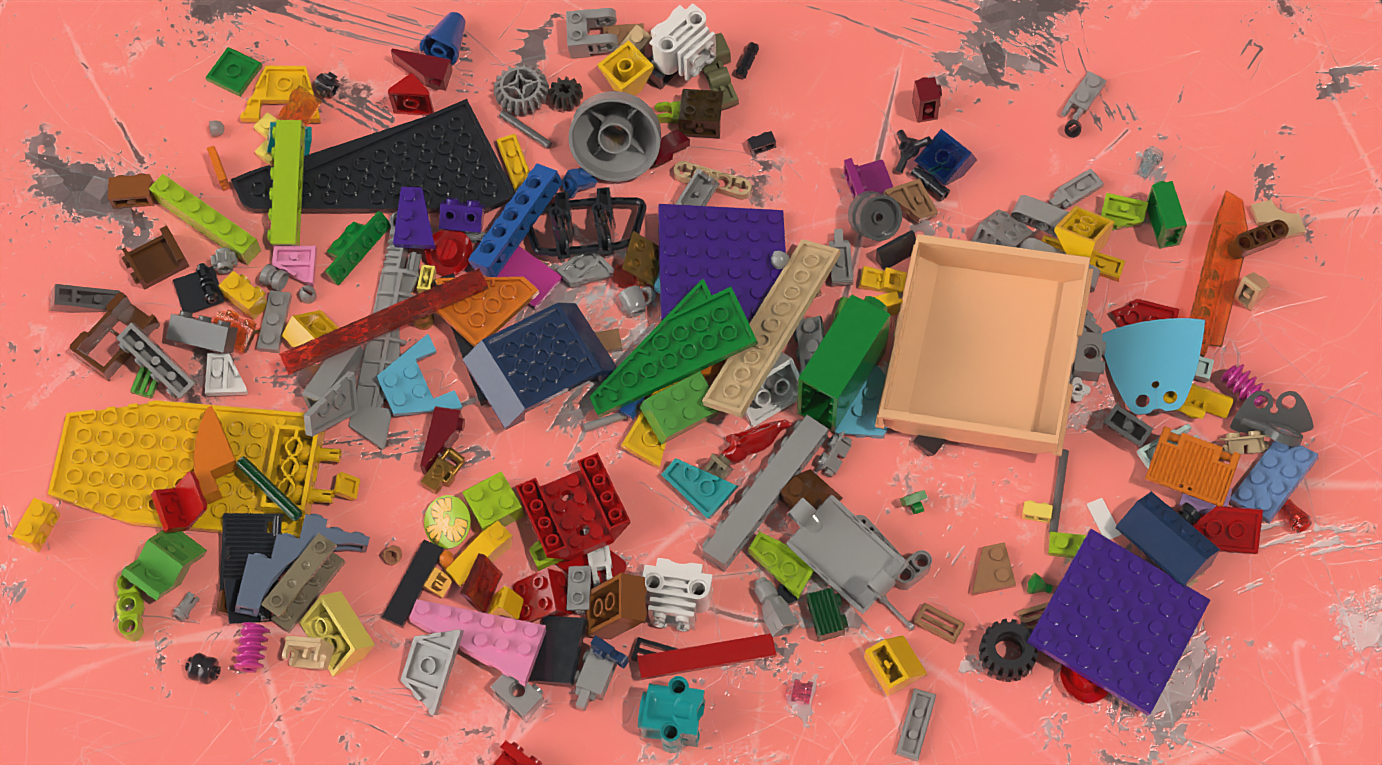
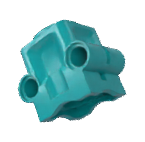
(672, 714)

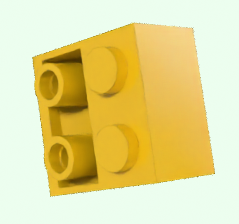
(894, 664)

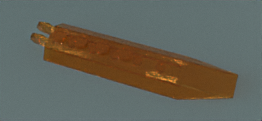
(1219, 272)

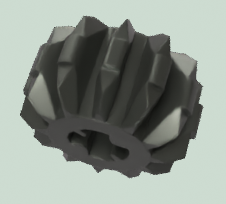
(565, 93)

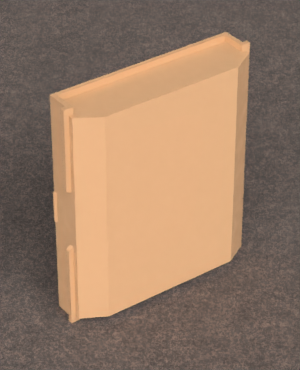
(986, 345)

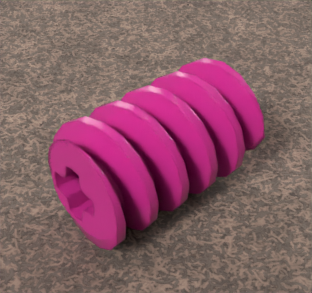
(1242, 384)
(251, 647)

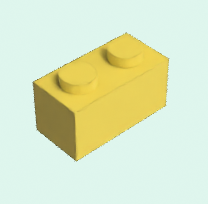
(426, 278)
(1037, 511)

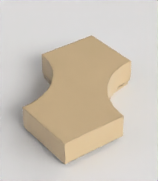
(1266, 212)

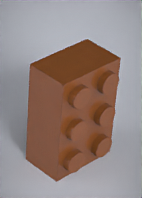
(616, 606)

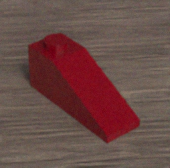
(429, 70)
(443, 433)

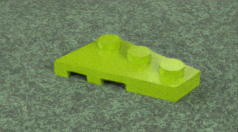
(781, 563)

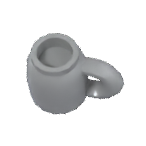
(634, 301)

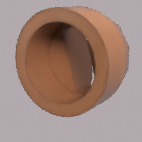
(388, 553)

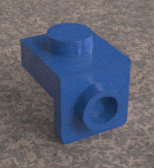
(577, 180)

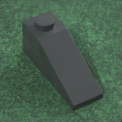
(80, 299)

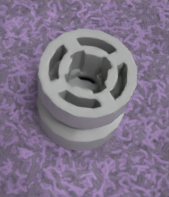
(273, 277)

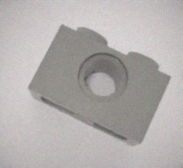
(1087, 368)
(523, 706)

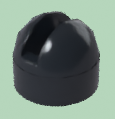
(1075, 131)

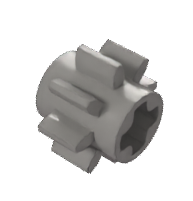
(224, 260)

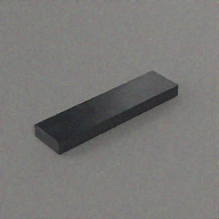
(411, 584)

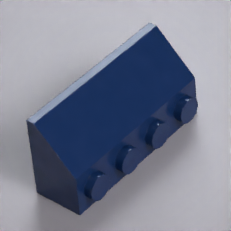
(1168, 539)

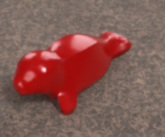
(753, 440)

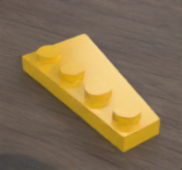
(643, 441)

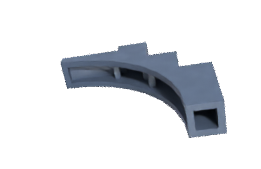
(263, 572)

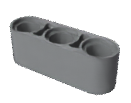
(1038, 214)

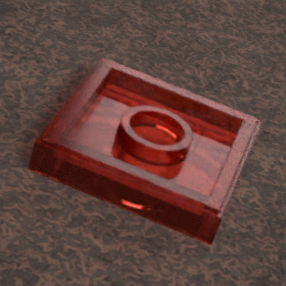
(481, 583)

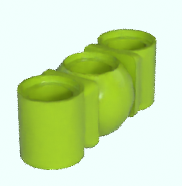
(133, 616)

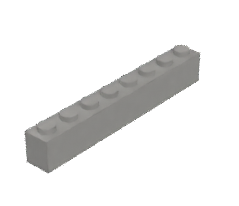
(764, 493)

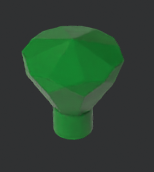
(1037, 584)

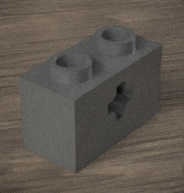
(1128, 426)

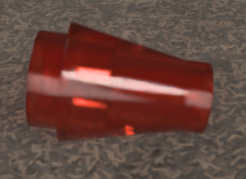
(1296, 517)

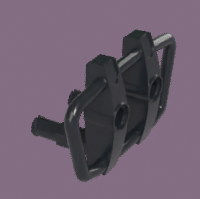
(604, 219)

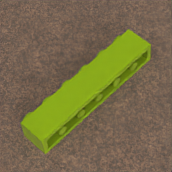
(287, 183)
(205, 219)

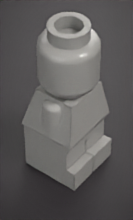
(774, 609)

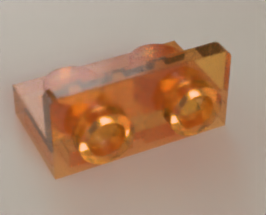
(246, 328)

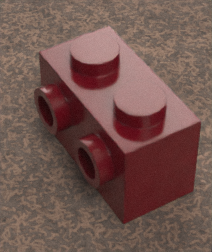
(926, 99)

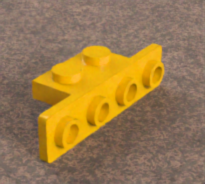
(1200, 401)

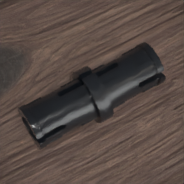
(930, 182)

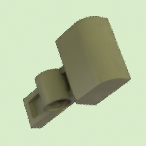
(718, 75)

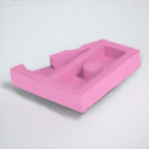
(297, 261)

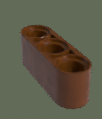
(1268, 236)

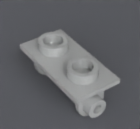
(828, 460)
(579, 588)

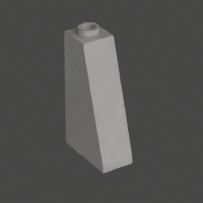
(330, 373)

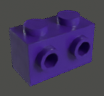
(461, 215)

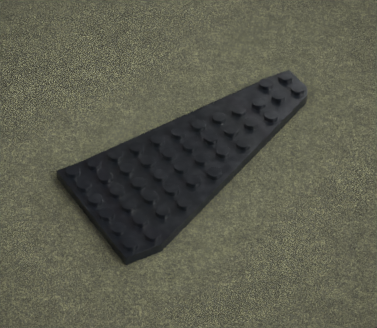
(437, 152)

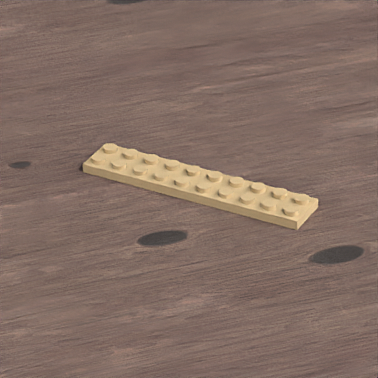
(772, 327)

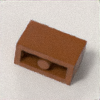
(130, 191)

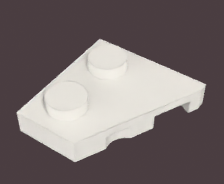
(223, 376)

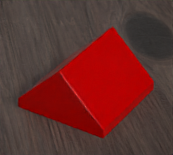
(410, 97)

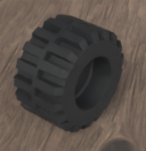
(1002, 667)

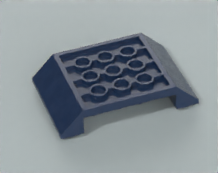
(537, 361)

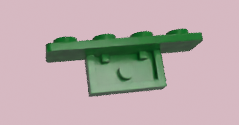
(354, 245)

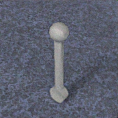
(909, 625)

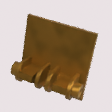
(642, 260)

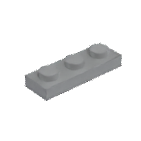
(274, 321)

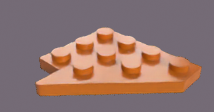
(490, 309)

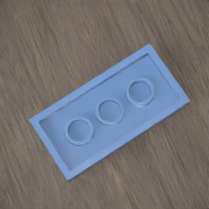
(1274, 479)

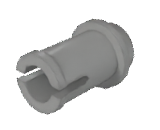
(183, 610)

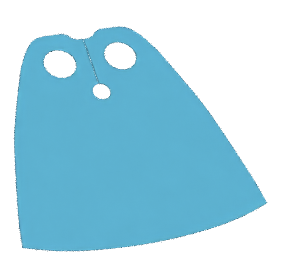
(1154, 352)

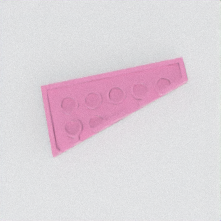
(489, 638)

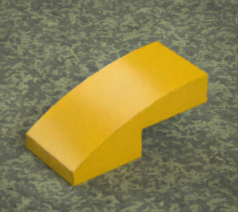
(882, 281)

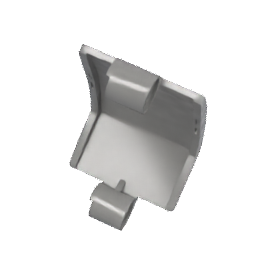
(844, 552)

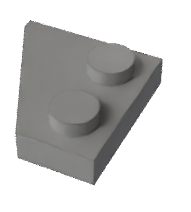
(585, 269)

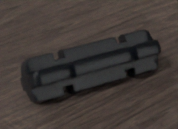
(747, 60)

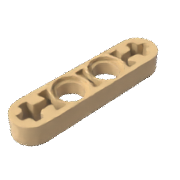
(717, 175)

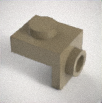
(719, 466)

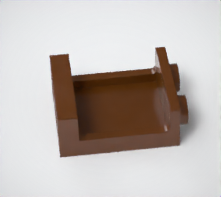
(155, 259)

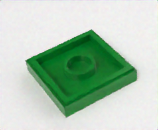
(234, 71)

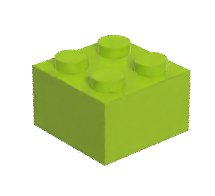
(493, 501)

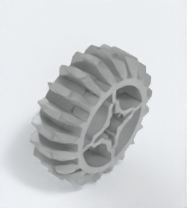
(533, 86)

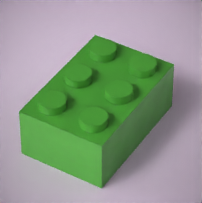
(678, 408)

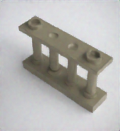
(303, 583)

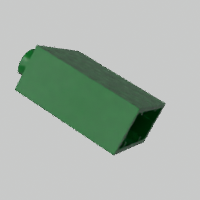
(843, 361)

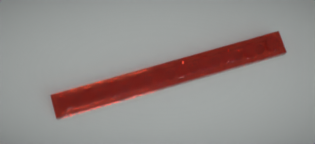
(383, 321)

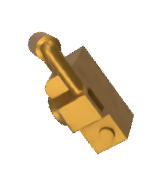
(443, 472)

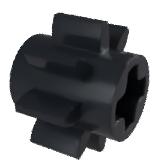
(327, 84)

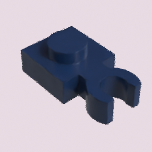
(605, 650)

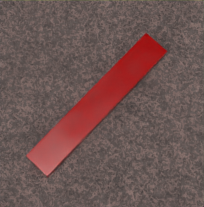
(706, 656)

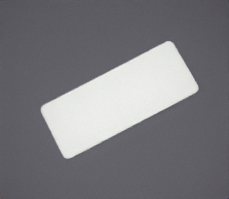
(1103, 518)

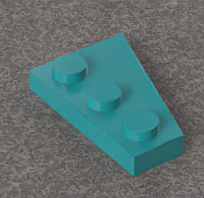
(699, 487)

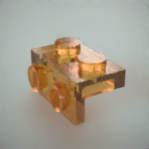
(300, 106)

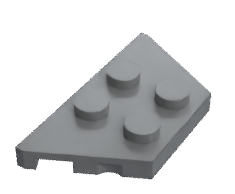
(430, 666)

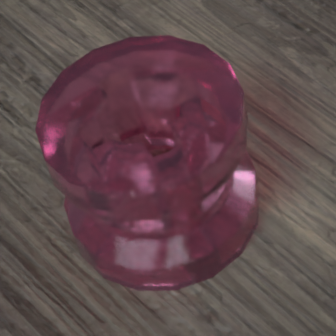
(802, 691)

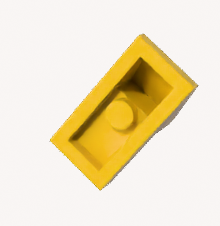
(506, 603)

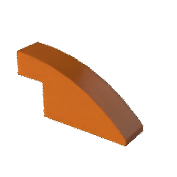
(212, 455)

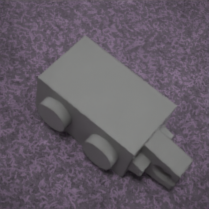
(593, 679)

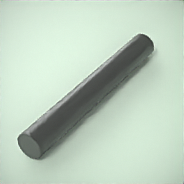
(525, 129)

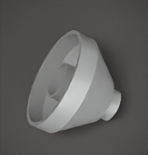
(615, 136)

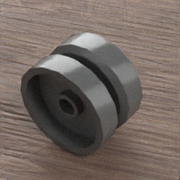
(875, 215)

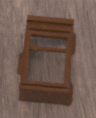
(117, 310)

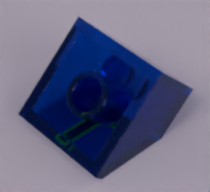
(946, 158)

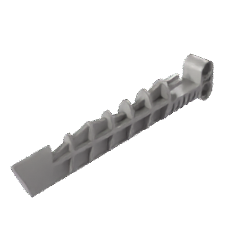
(394, 286)

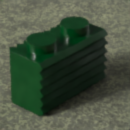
(826, 614)

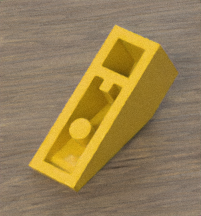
(491, 542)

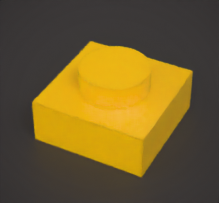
(347, 486)

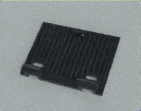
(243, 536)

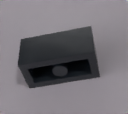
(761, 143)

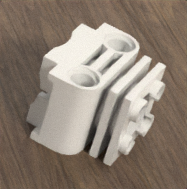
(683, 43)
(676, 593)

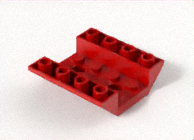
(593, 508)

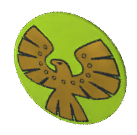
(447, 521)

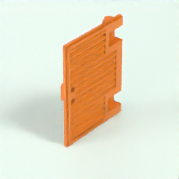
(1192, 466)

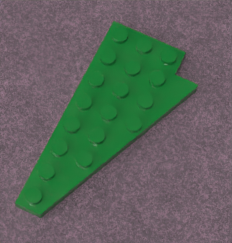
(688, 340)

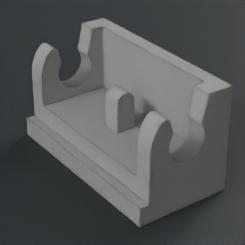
(698, 190)

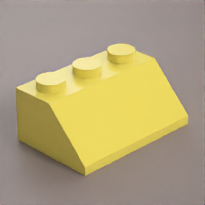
(338, 625)

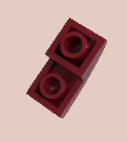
(669, 144)

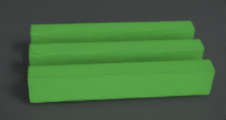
(137, 383)

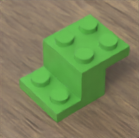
(163, 563)

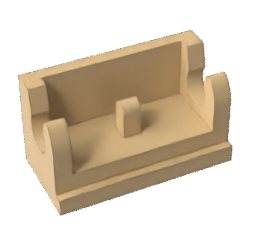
(308, 652)

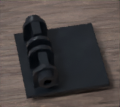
(199, 289)
(232, 589)

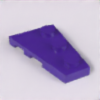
(412, 221)

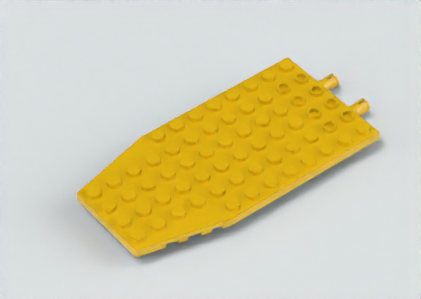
(122, 454)

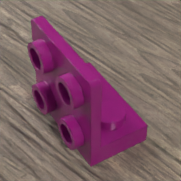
(866, 177)

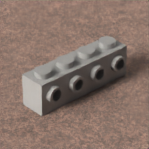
(161, 364)

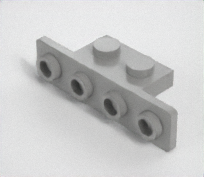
(809, 336)

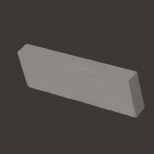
(915, 725)

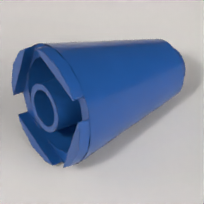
(445, 38)

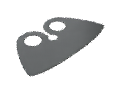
(1295, 417)

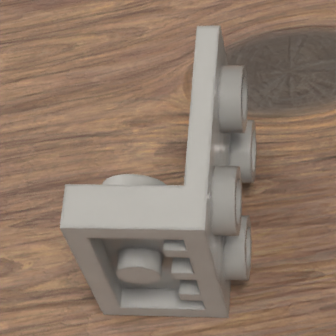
(1001, 230)

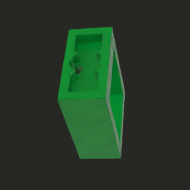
(1166, 214)

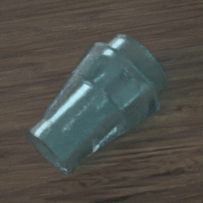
(1151, 159)

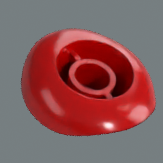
(451, 252)
(1080, 687)

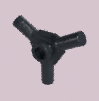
(909, 148)

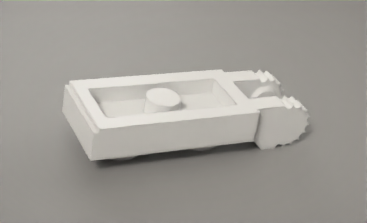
(599, 560)

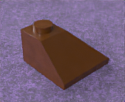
(809, 487)

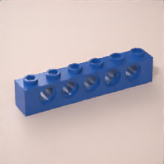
(515, 220)

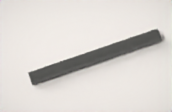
(1058, 492)

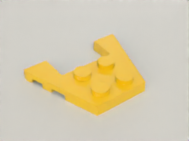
(275, 88)

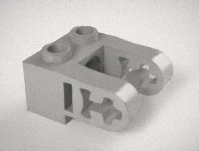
(578, 26)

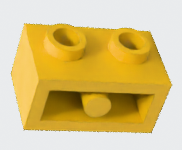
(243, 295)
(36, 525)

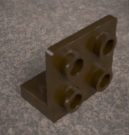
(700, 113)

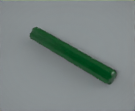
(269, 488)

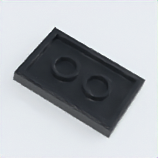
(559, 651)

